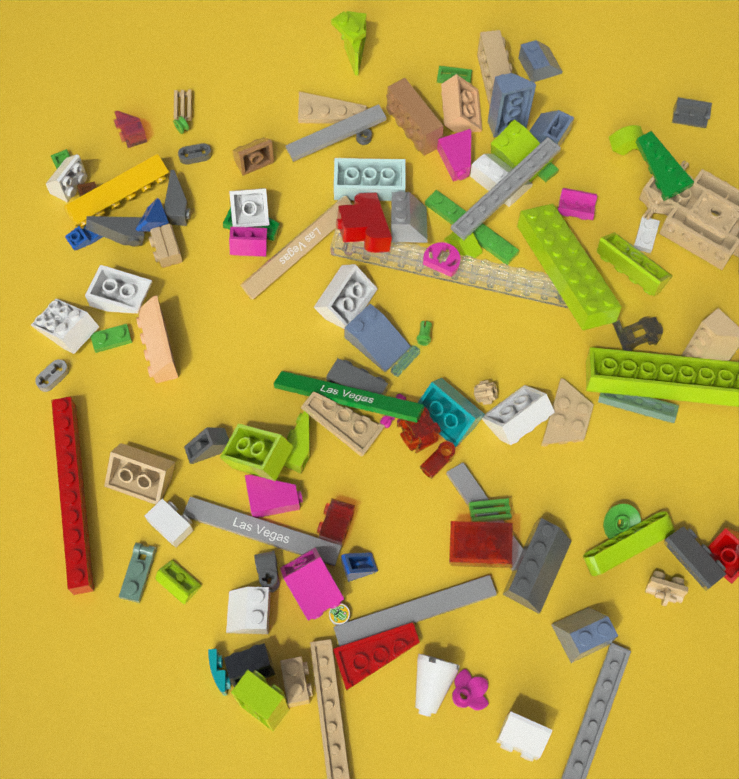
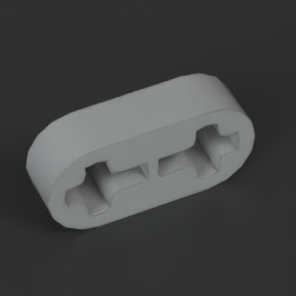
(52, 375)

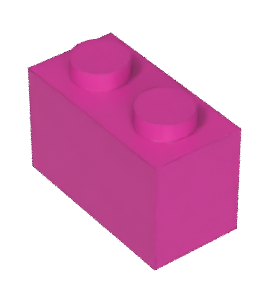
(248, 241)

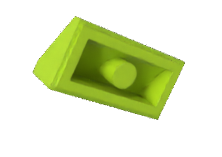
(177, 581)

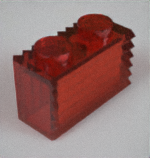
(337, 521)

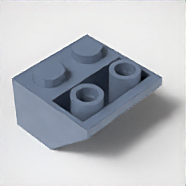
(553, 125)

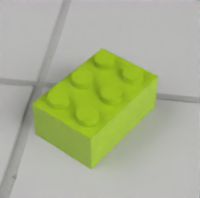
(256, 452)

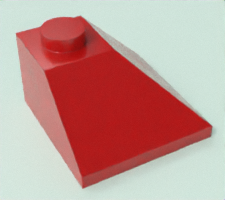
(726, 550)

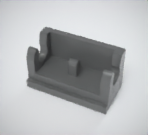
(691, 112)

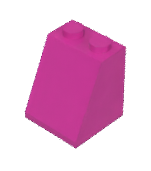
(311, 584)

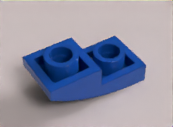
(81, 238)

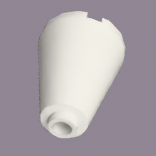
(432, 682)

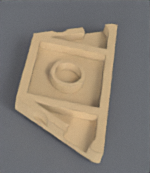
(570, 416)

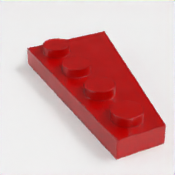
(372, 653)

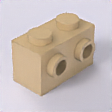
(295, 682)

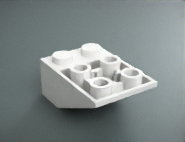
(65, 325)

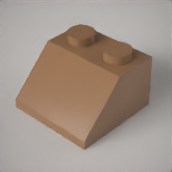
(254, 155)

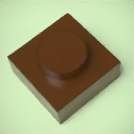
(85, 188)

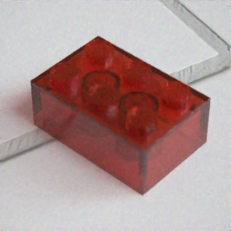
(481, 544)

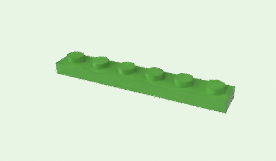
(485, 236)

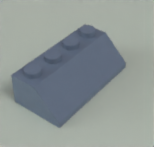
(509, 101)

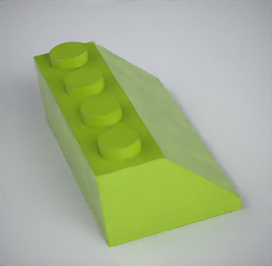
(633, 263)

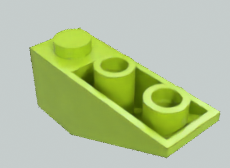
(301, 441)

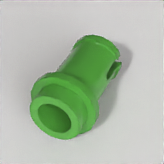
(424, 333)

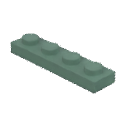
(642, 405)

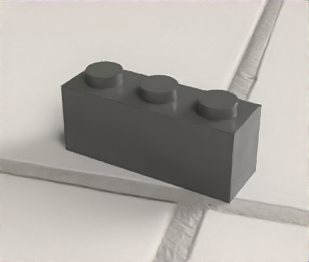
(348, 375)

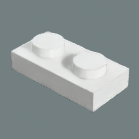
(646, 234)

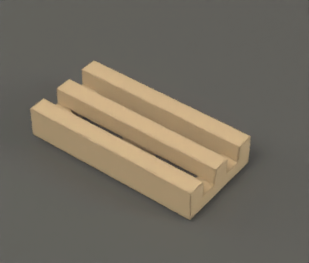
(183, 94)

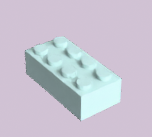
(368, 176)

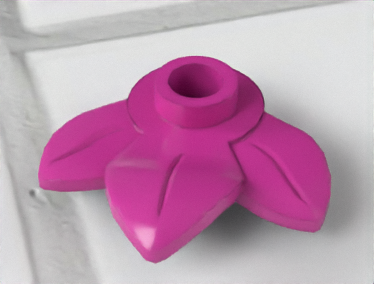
(472, 688)

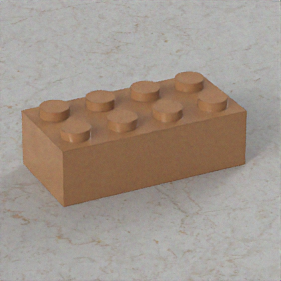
(413, 116)

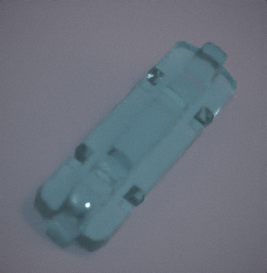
(405, 361)

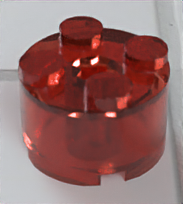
(420, 434)

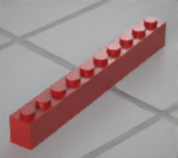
(72, 497)

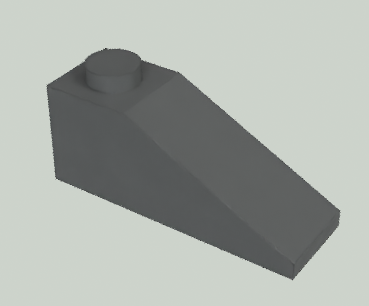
(176, 203)
(116, 229)

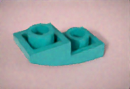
(219, 676)

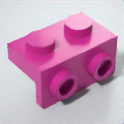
(577, 204)

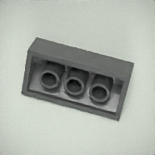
(538, 565)

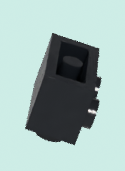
(253, 659)

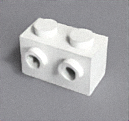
(169, 522)

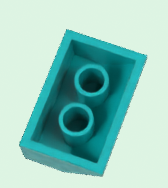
(451, 411)

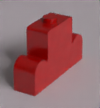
(364, 223)

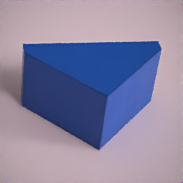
(152, 217)
(358, 565)

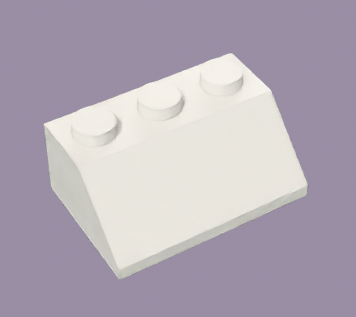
(490, 170)
(345, 296)
(518, 414)

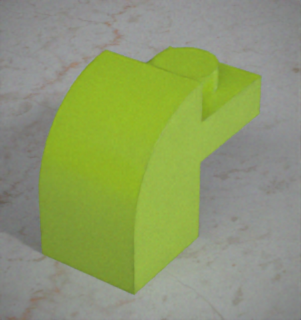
(625, 139)

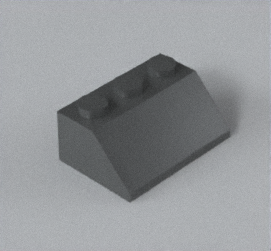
(695, 557)

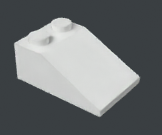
(117, 291)

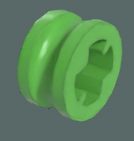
(181, 125)

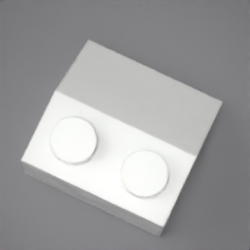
(249, 207)
(248, 610)
(523, 736)

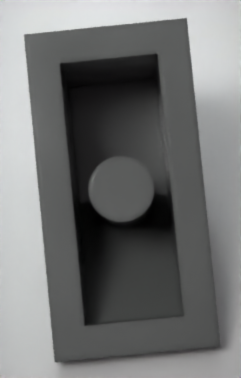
(206, 444)

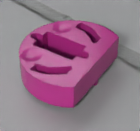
(447, 267)

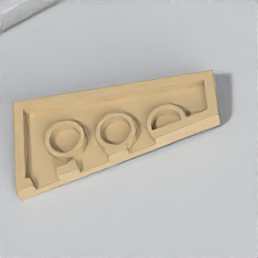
(325, 110)
(346, 425)

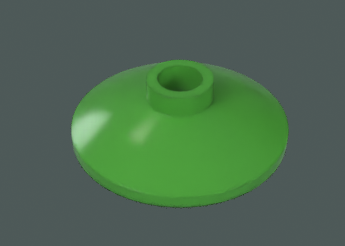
(626, 513)

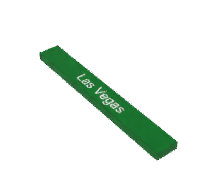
(350, 396)

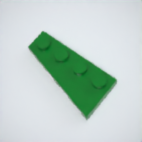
(667, 172)

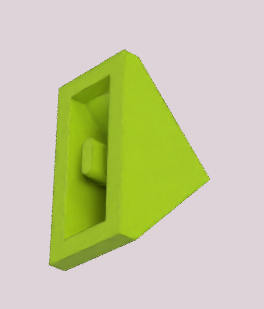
(465, 247)

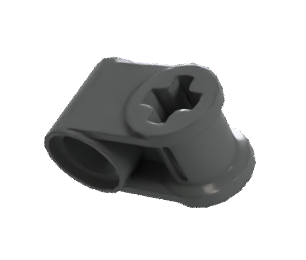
(267, 568)

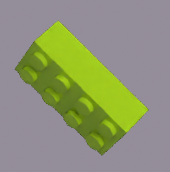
(261, 700)

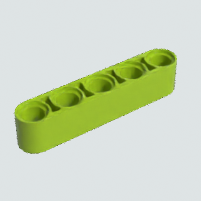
(629, 543)

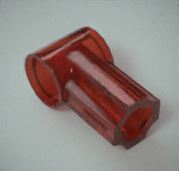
(437, 460)

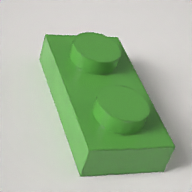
(111, 338)

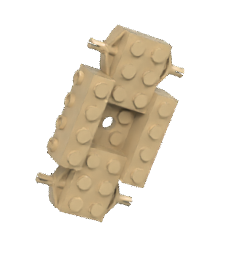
(691, 218)

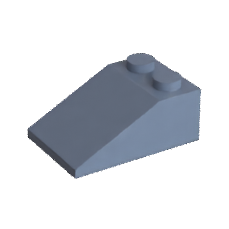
(376, 338)

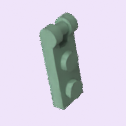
(137, 573)

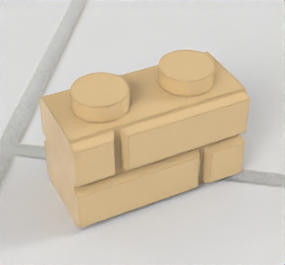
(166, 246)

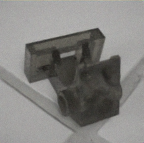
(627, 339)

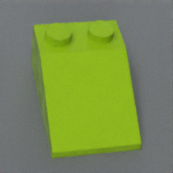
(355, 51)
(514, 145)

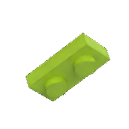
(348, 27)

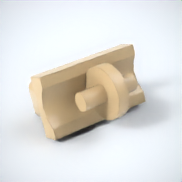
(666, 590)

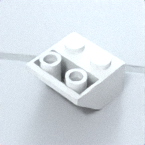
(66, 178)

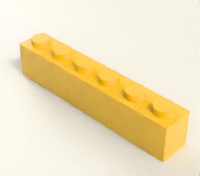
(116, 190)

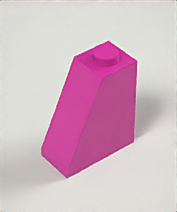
(456, 154)
(271, 496)

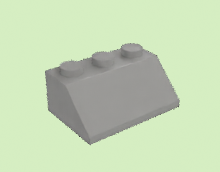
(408, 218)

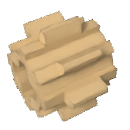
(485, 392)

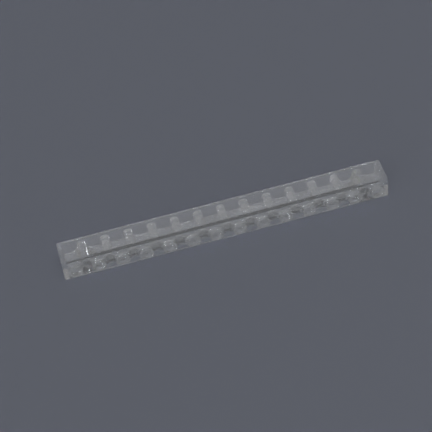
(471, 272)

